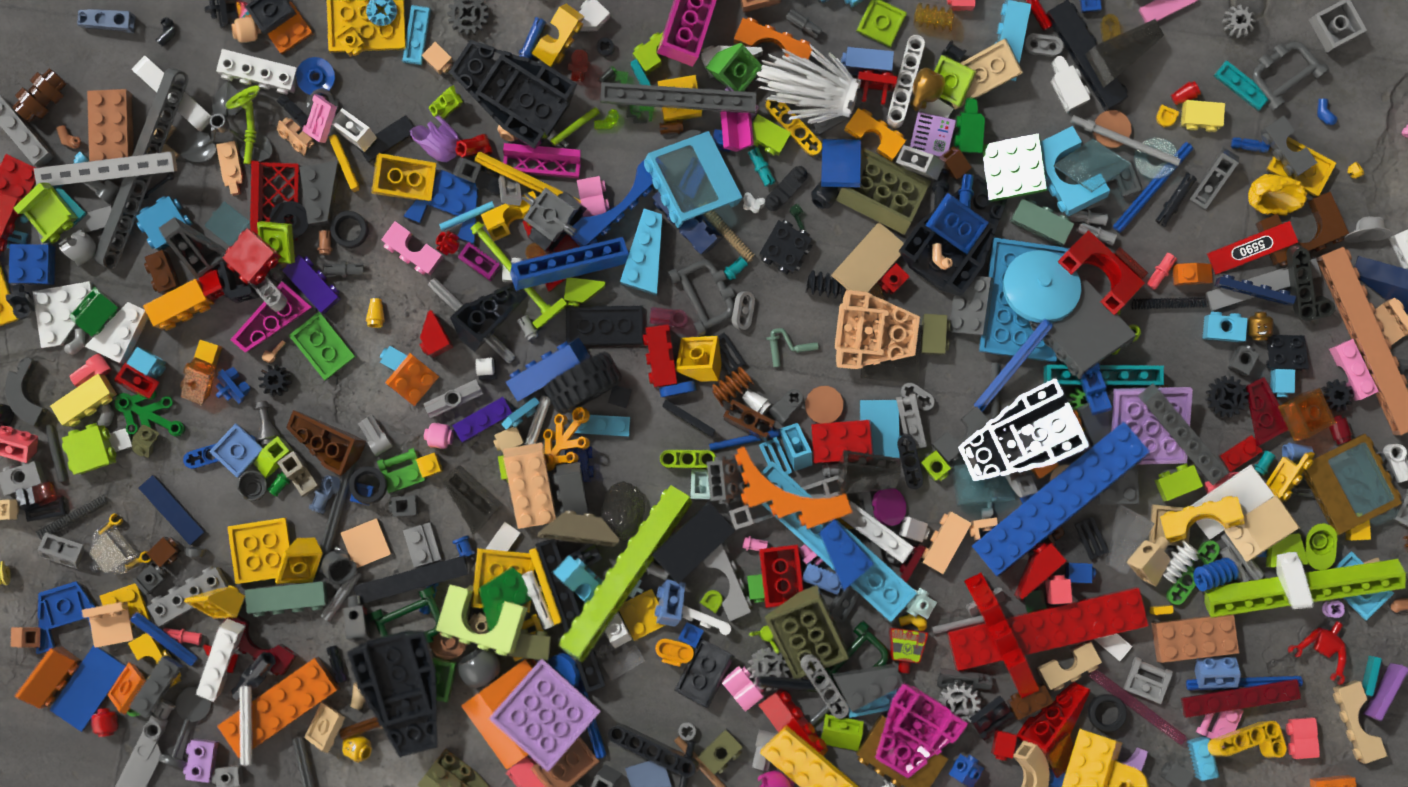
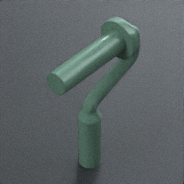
(798, 348)

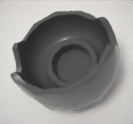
(252, 485)

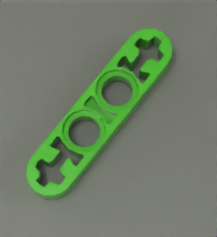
(1183, 595)

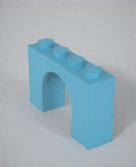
(1070, 197)

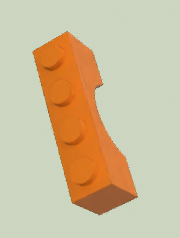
(752, 34)

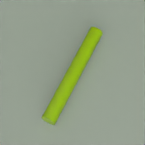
(574, 126)

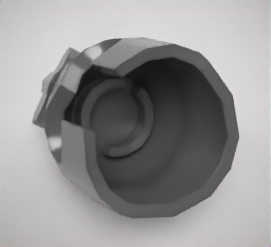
(338, 566)

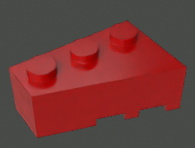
(660, 356)

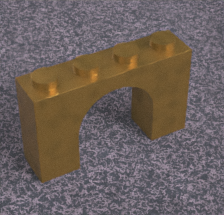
(922, 778)

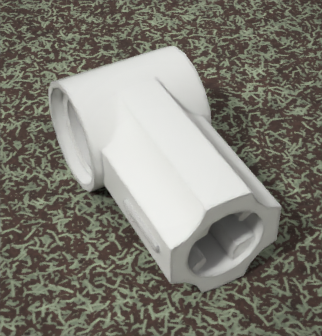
(1399, 463)

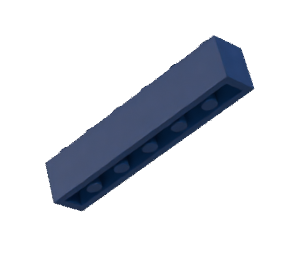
(569, 263)

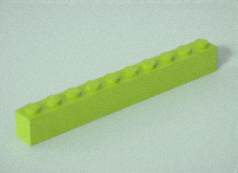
(625, 574)
(1322, 586)

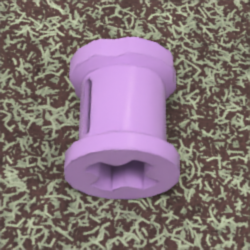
(1327, 610)

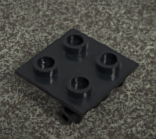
(1287, 352)

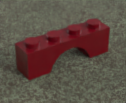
(283, 655)

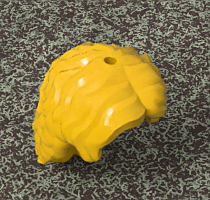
(1276, 194)

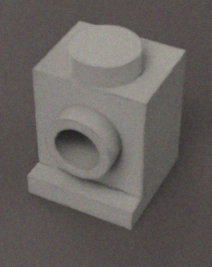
(234, 773)

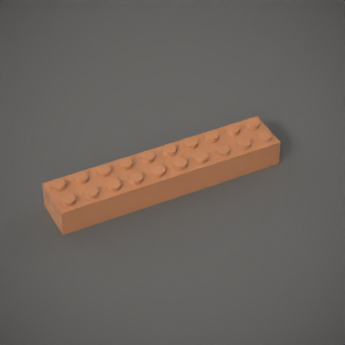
(1367, 335)

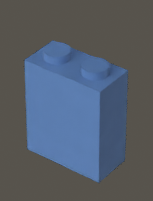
(867, 59)

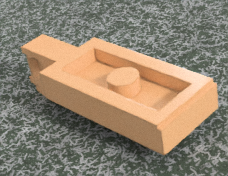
(230, 166)

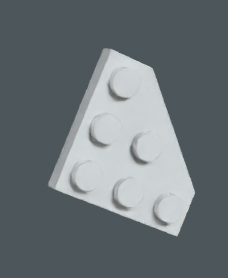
(53, 311)

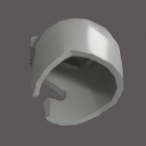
(78, 247)

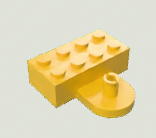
(1096, 764)

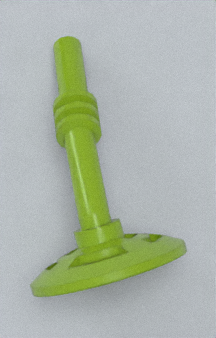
(245, 100)

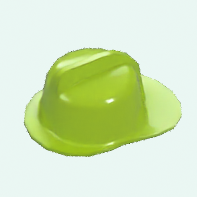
(1321, 546)

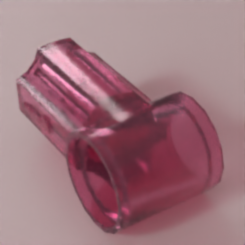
(664, 316)

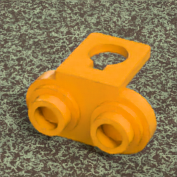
(674, 652)

